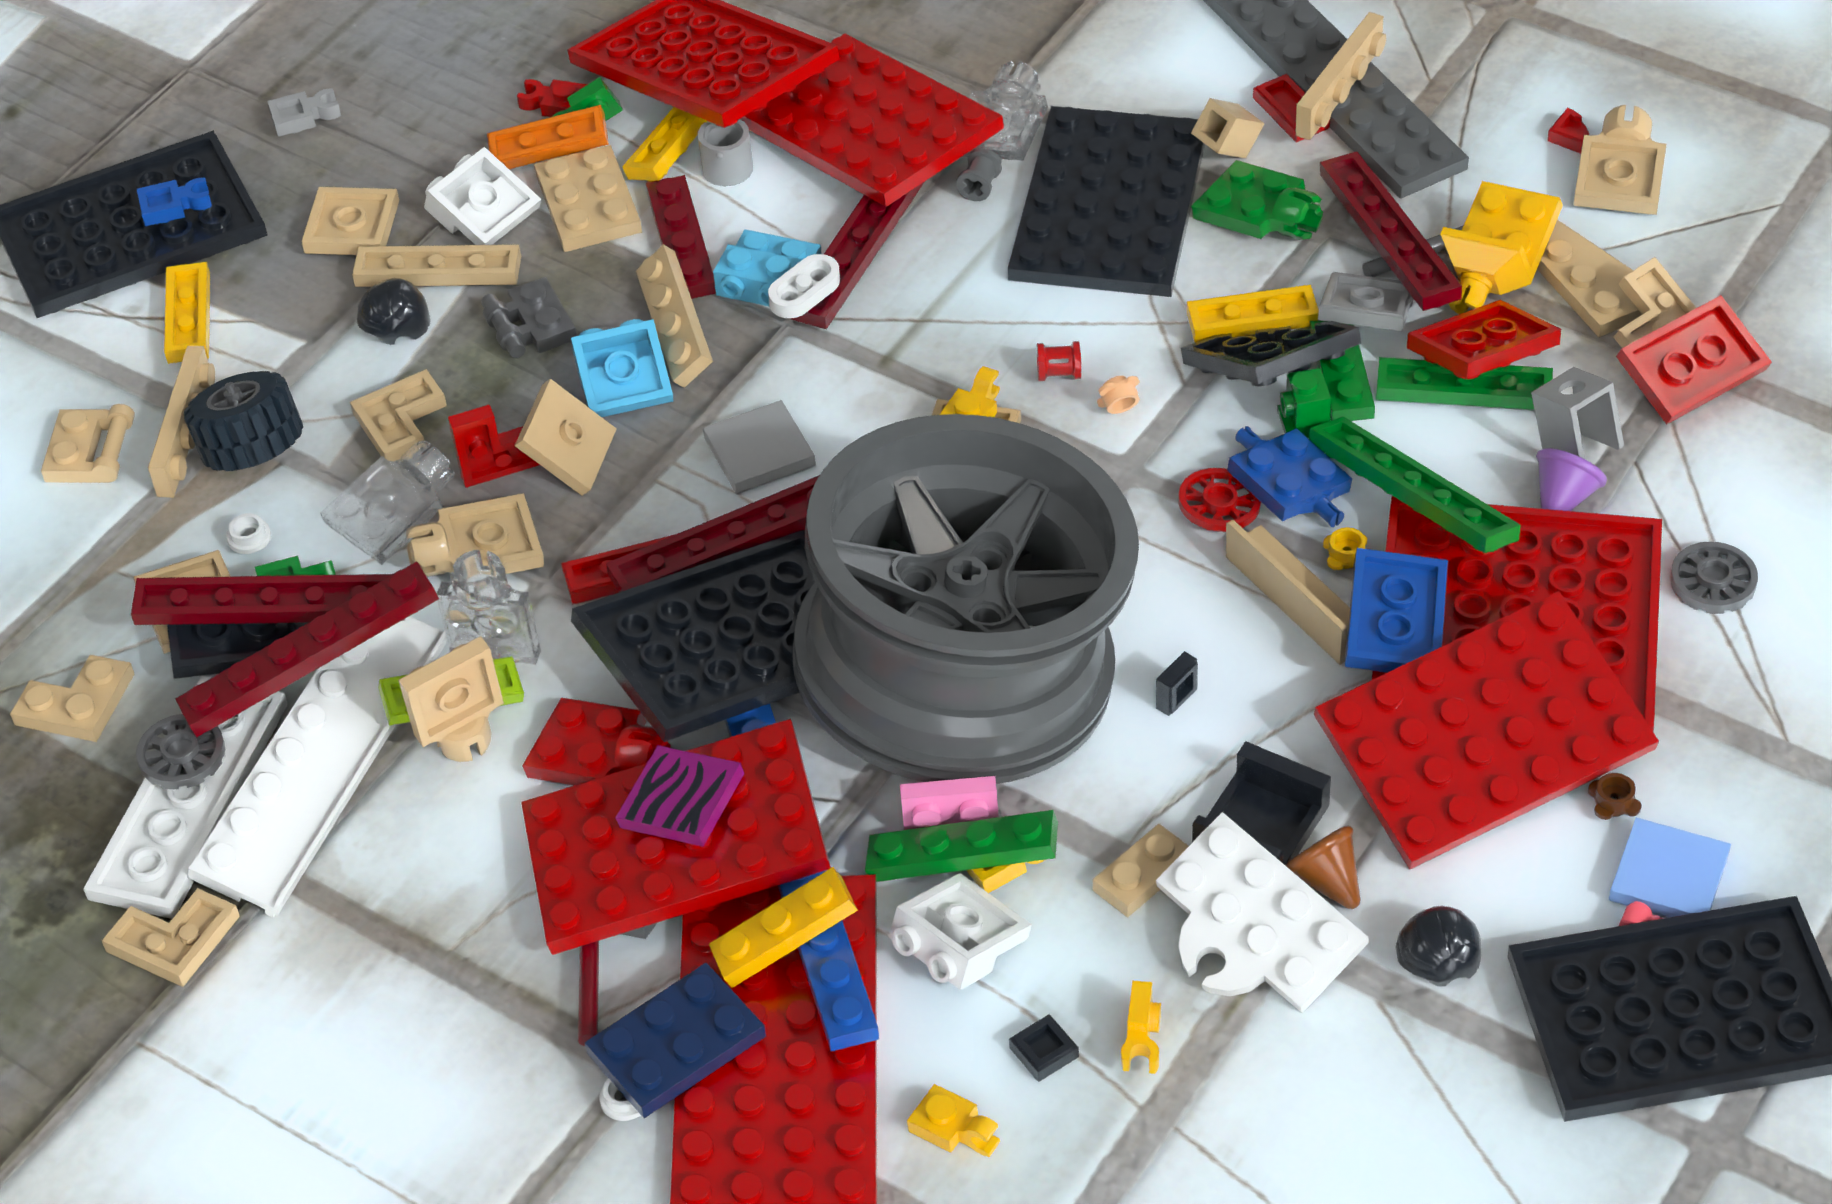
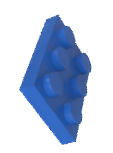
(1394, 609)

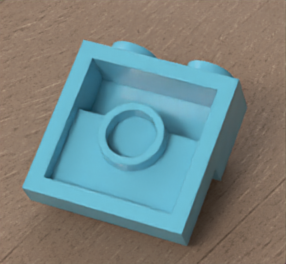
(756, 263)
(622, 368)

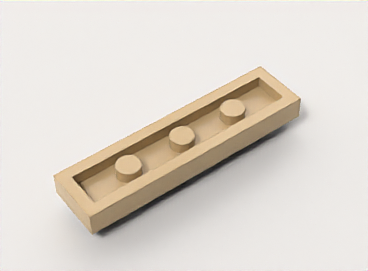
(1339, 75)
(438, 265)
(674, 316)
(174, 438)

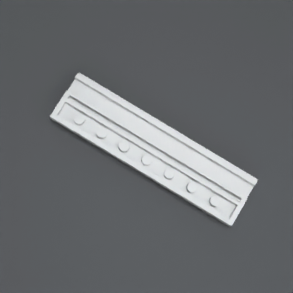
(310, 770)

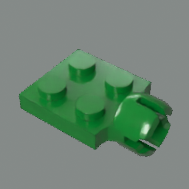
(1259, 202)

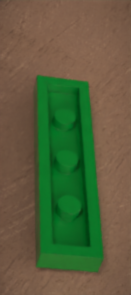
(1430, 383)
(962, 846)

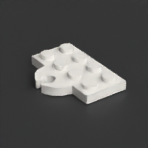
(1256, 918)

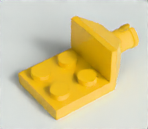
(1500, 242)

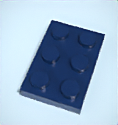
(675, 1040)

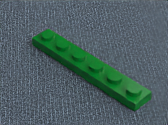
(1415, 485)

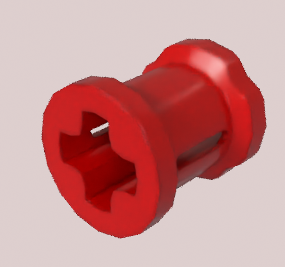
(1046, 369)

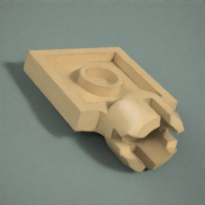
(1621, 165)
(489, 525)
(453, 700)

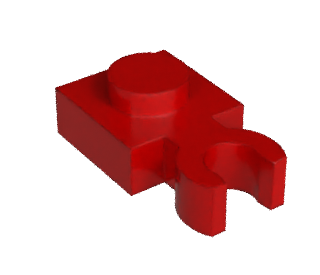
(548, 98)

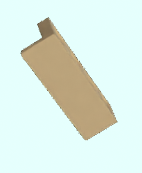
(1290, 587)

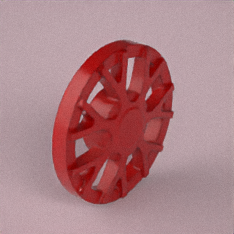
(1217, 499)

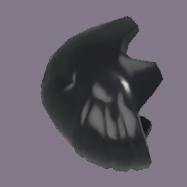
(393, 311)
(1439, 945)

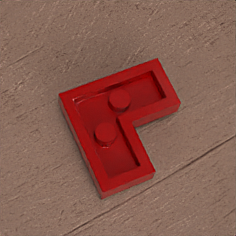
(484, 452)

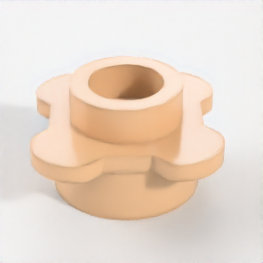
(1119, 394)

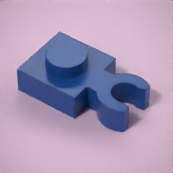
(167, 201)

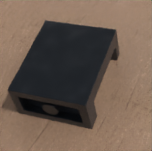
(1272, 801)

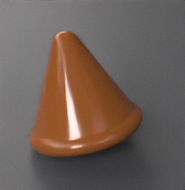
(1330, 867)

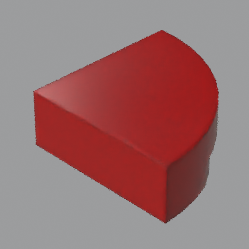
(1568, 131)

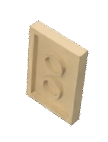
(587, 198)

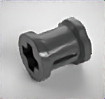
(977, 178)

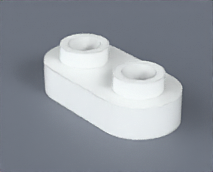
(800, 286)

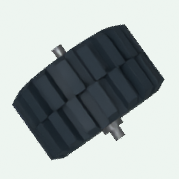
(243, 420)

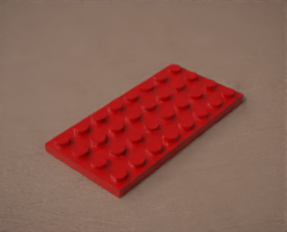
(788, 1111)

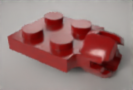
(590, 742)

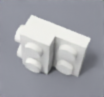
(480, 199)
(957, 930)

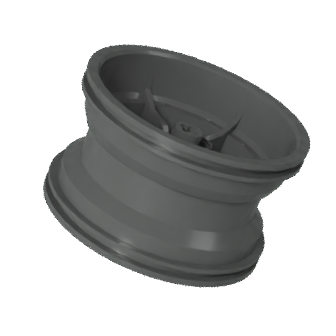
(929, 570)

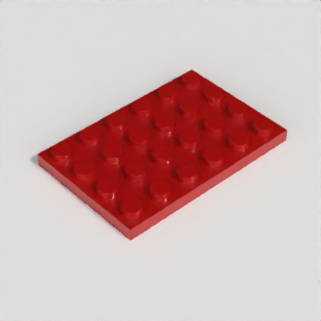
(704, 57)
(874, 122)
(1485, 729)
(614, 880)

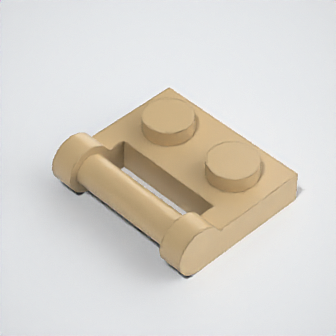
(76, 440)

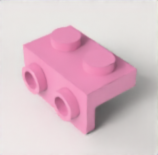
(948, 801)

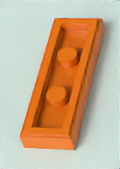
(549, 137)

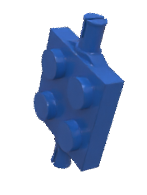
(1290, 475)

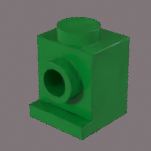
(1304, 401)

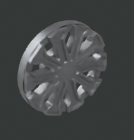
(1714, 577)
(177, 752)

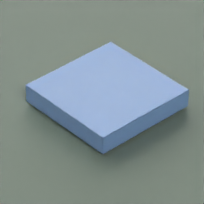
(1669, 869)

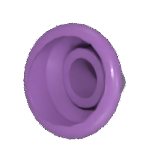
(1566, 479)

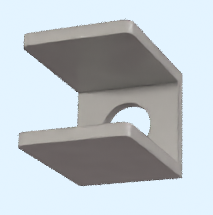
(1595, 408)

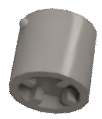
(725, 153)

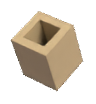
(1227, 128)

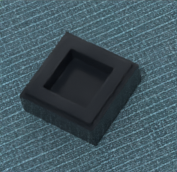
(1176, 683)
(1044, 1047)

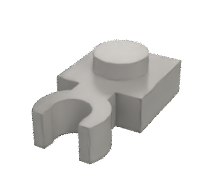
(299, 113)

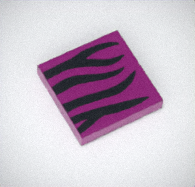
(680, 795)

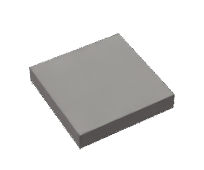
(1365, 301)
(759, 446)

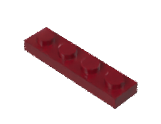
(681, 232)

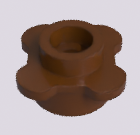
(1614, 786)

